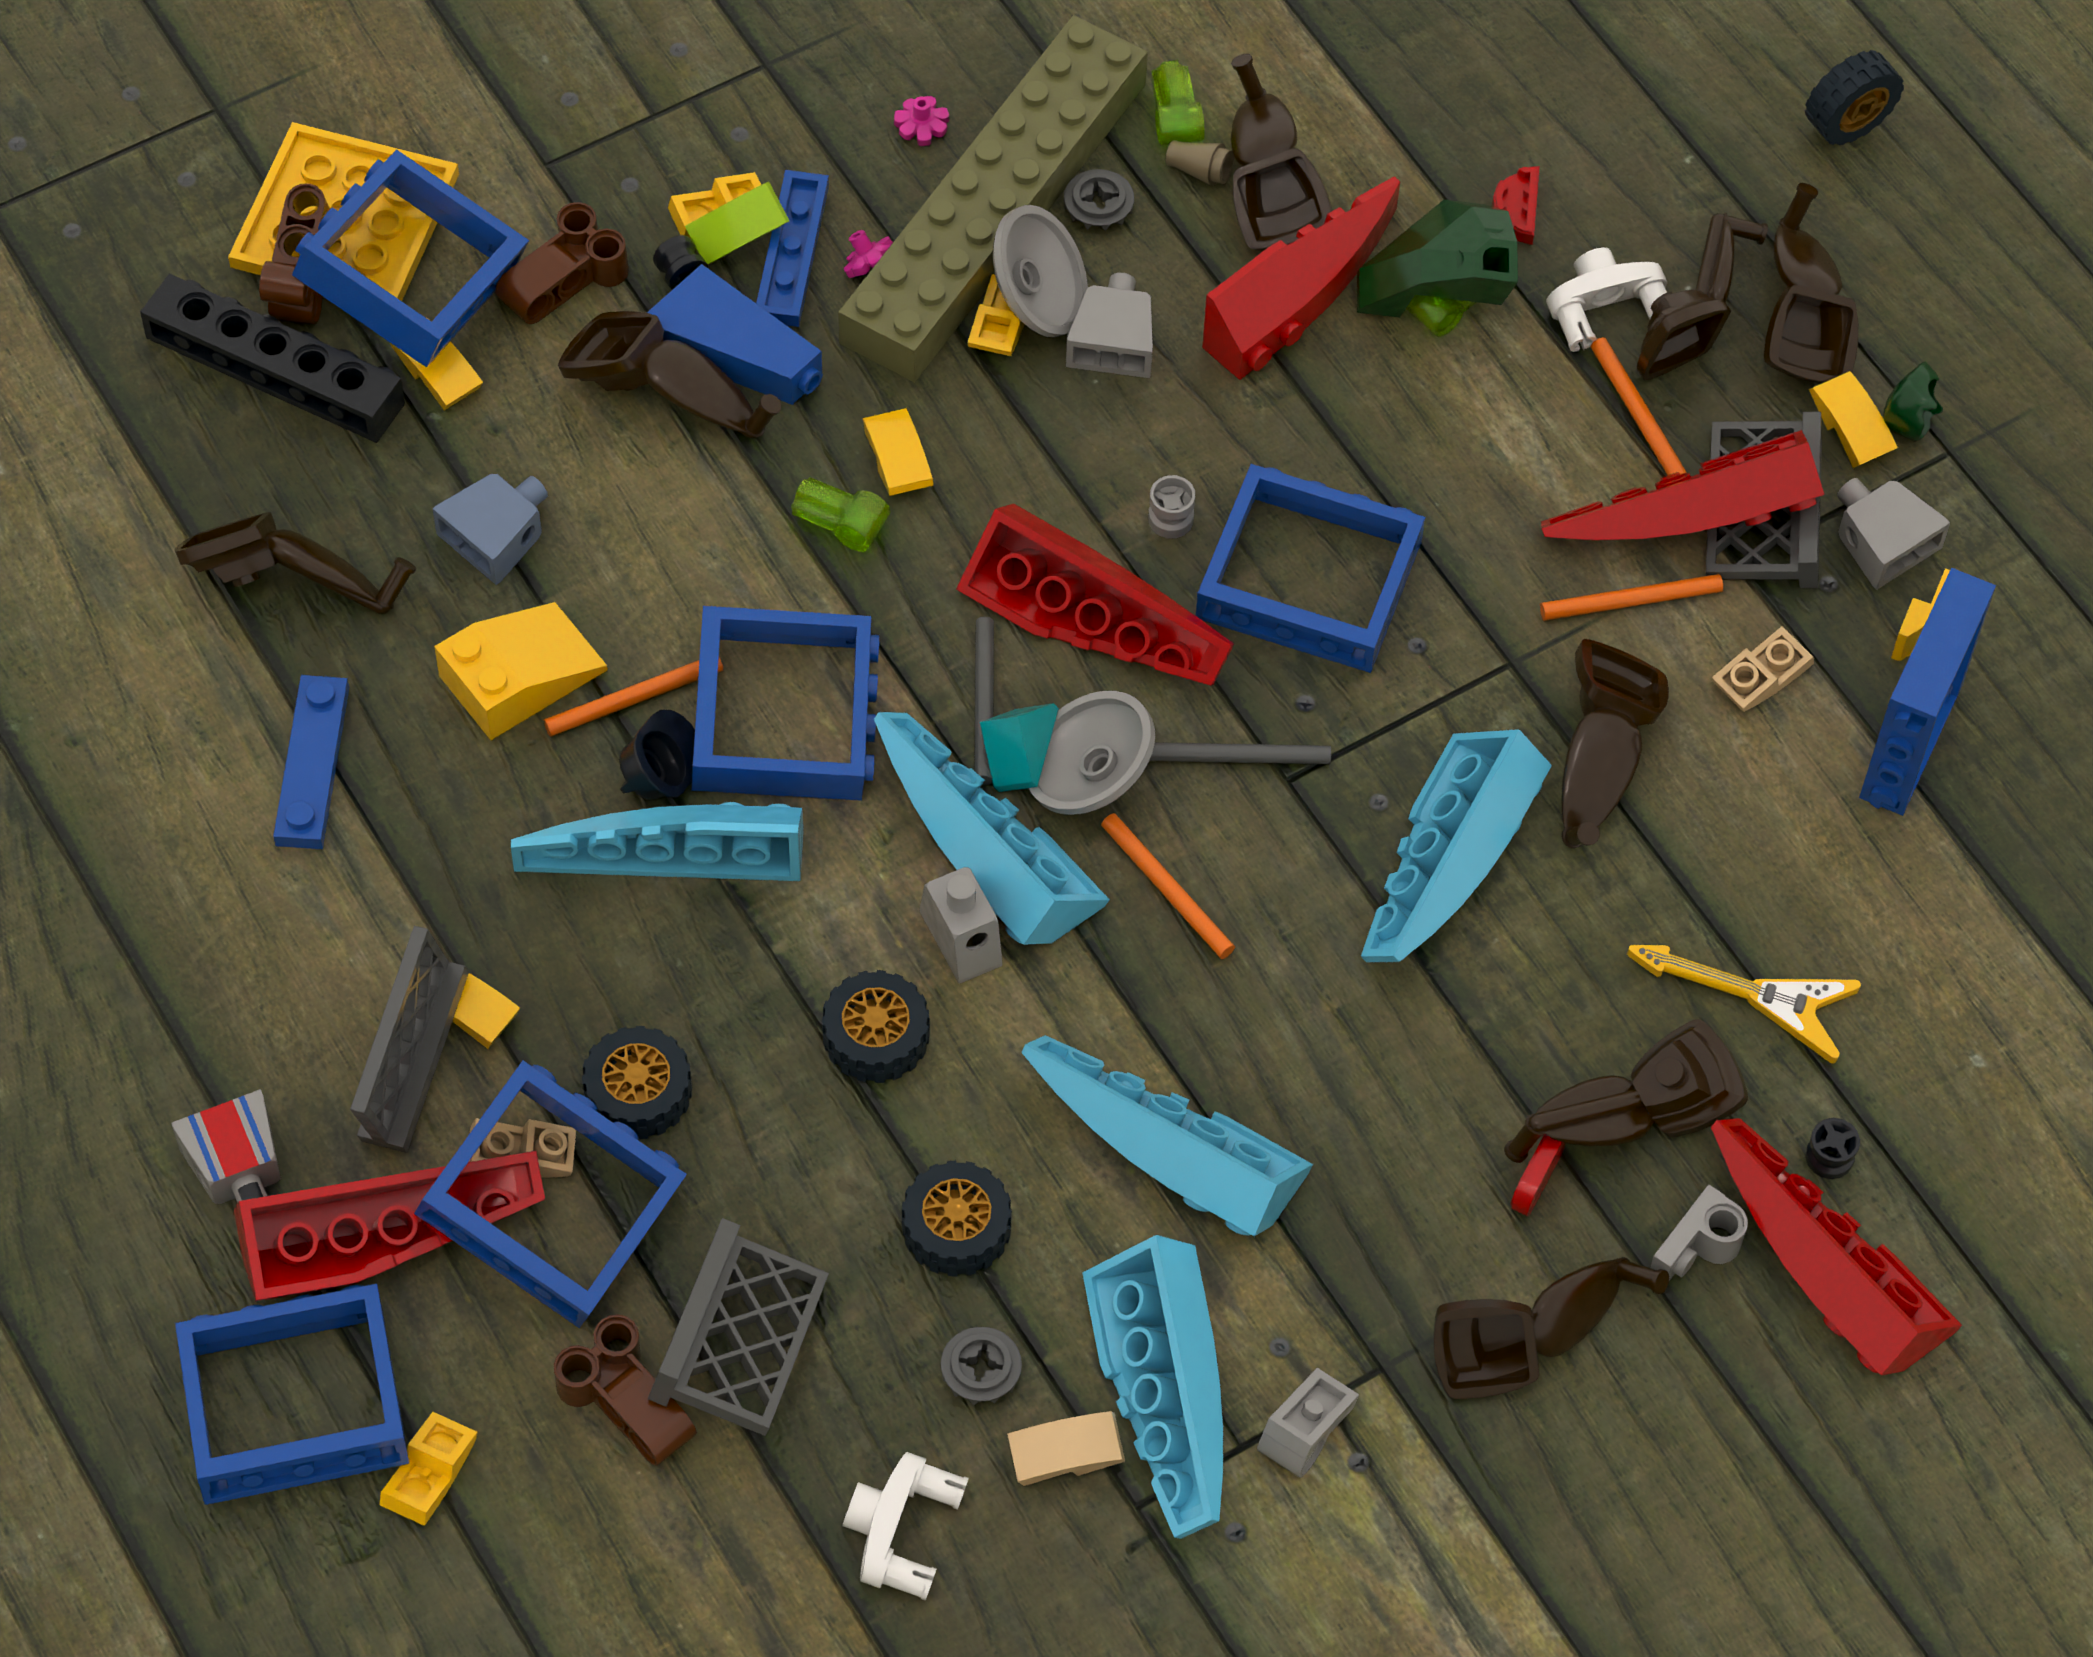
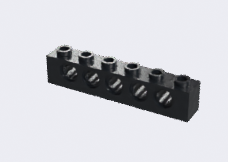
(245, 345)

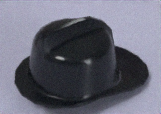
(659, 757)

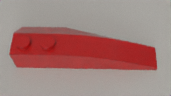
(1294, 283)
(1725, 492)
(1083, 598)
(368, 1225)
(1858, 1289)

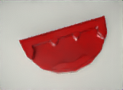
(1519, 197)

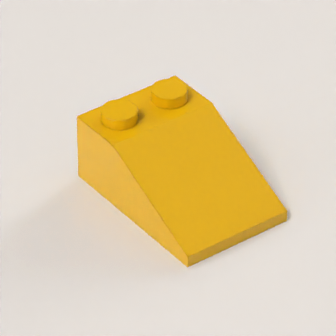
(516, 665)

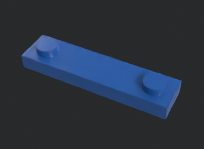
(793, 246)
(311, 762)

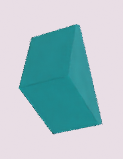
(1018, 745)

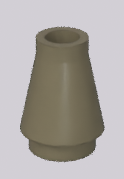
(1204, 161)

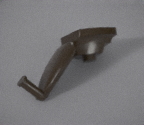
(1278, 183)
(1690, 320)
(1811, 325)
(629, 351)
(253, 544)
(1607, 745)
(1677, 1083)
(1494, 1343)

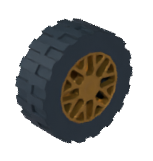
(1854, 97)
(875, 1026)
(638, 1079)
(956, 1218)

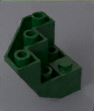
(1449, 254)

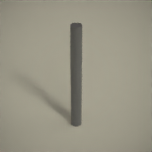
(983, 691)
(1241, 753)

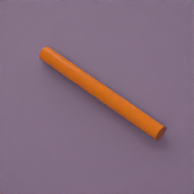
(1637, 407)
(1631, 597)
(624, 698)
(1168, 886)

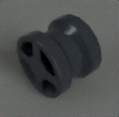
(677, 259)
(1838, 1137)

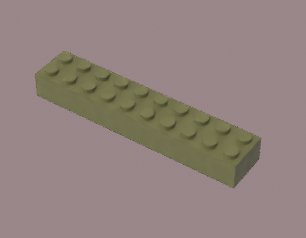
(1018, 159)

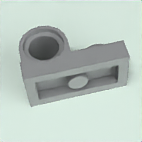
(1695, 1237)
(1304, 1421)

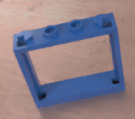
(372, 303)
(1292, 625)
(1926, 691)
(785, 776)
(508, 1255)
(301, 1460)

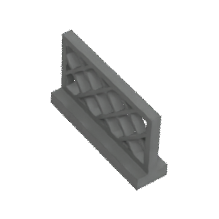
(1803, 524)
(408, 1043)
(697, 1325)

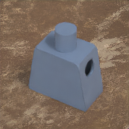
(492, 523)

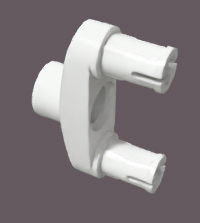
(1600, 284)
(878, 1515)

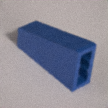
(739, 337)

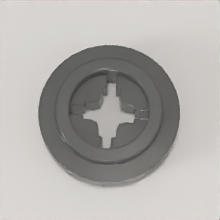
(1113, 190)
(966, 1349)

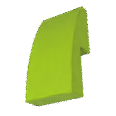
(737, 223)

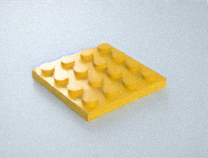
(380, 244)

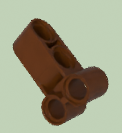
(564, 265)
(285, 294)
(622, 1390)

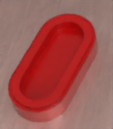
(1537, 1175)

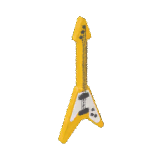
(1784, 1001)

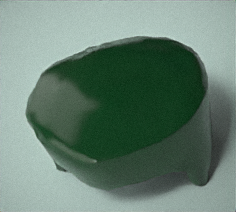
(1913, 403)

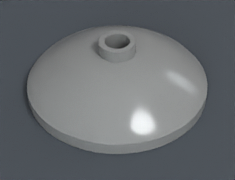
(1039, 270)
(1095, 752)

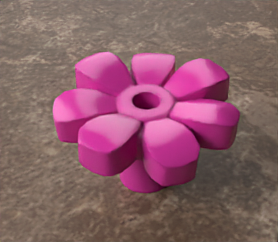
(921, 119)
(865, 253)

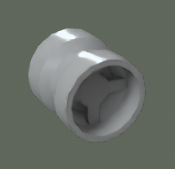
(1171, 506)

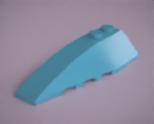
(1457, 835)
(672, 842)
(1020, 871)
(1205, 1160)
(1163, 1361)

